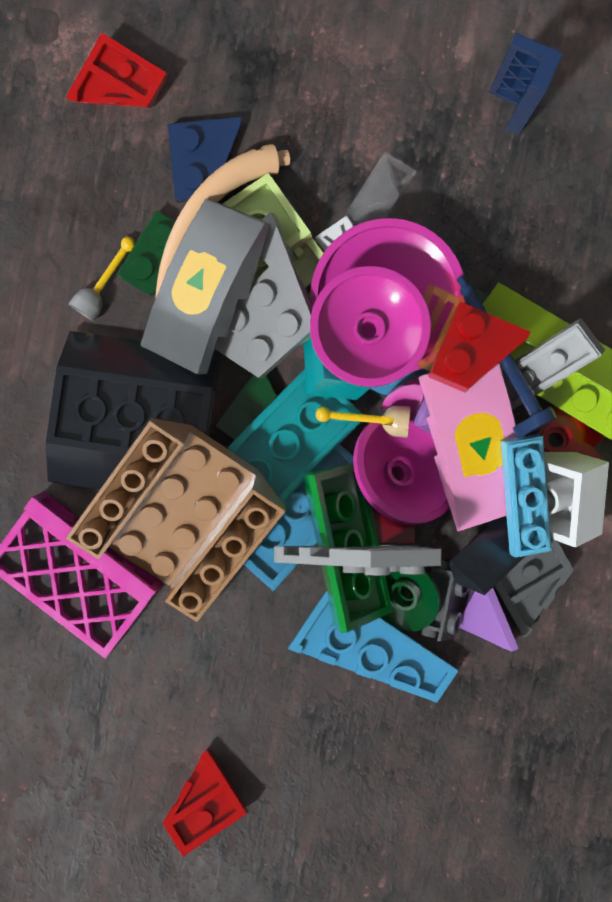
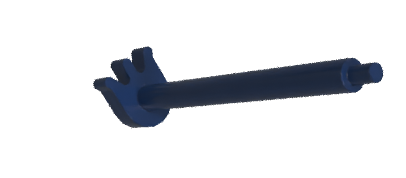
(538, 417)

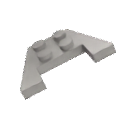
(274, 315)
(367, 560)

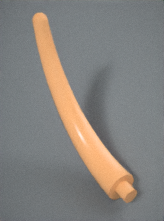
(225, 179)

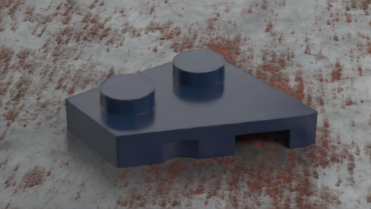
(198, 151)

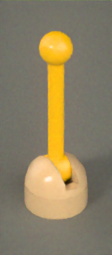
(394, 420)

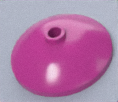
(374, 298)
(417, 492)

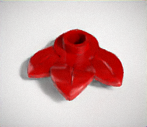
(573, 435)

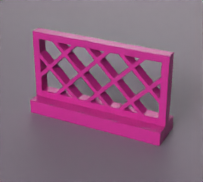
(129, 577)

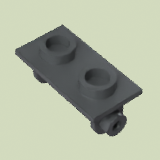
(448, 618)

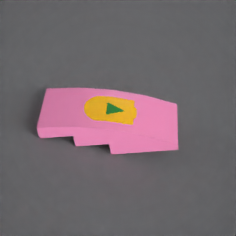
(468, 445)

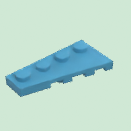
(374, 652)

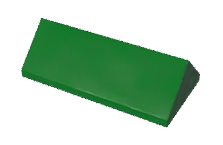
(345, 519)

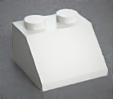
(575, 496)

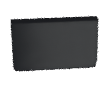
(484, 559)

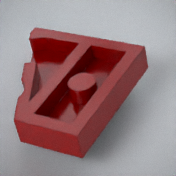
(117, 77)
(474, 347)
(203, 806)

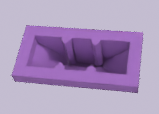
(486, 619)

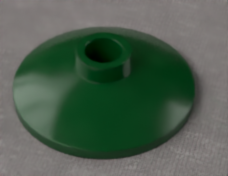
(413, 610)

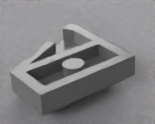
(533, 585)

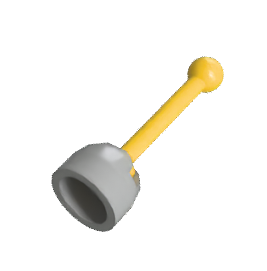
(88, 301)

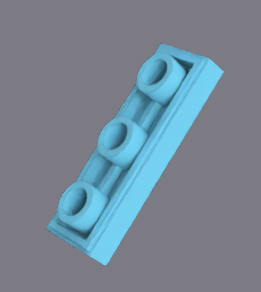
(525, 474)

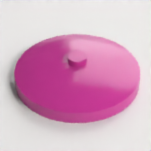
(398, 247)

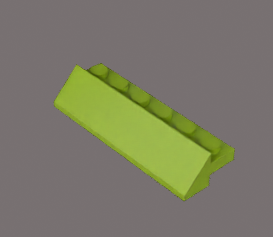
(581, 394)

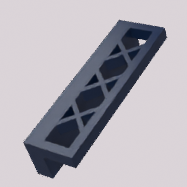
(524, 78)

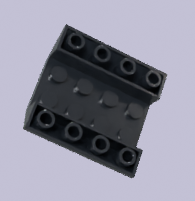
(108, 395)

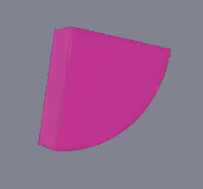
(407, 394)

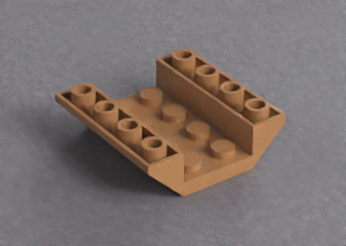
(180, 513)

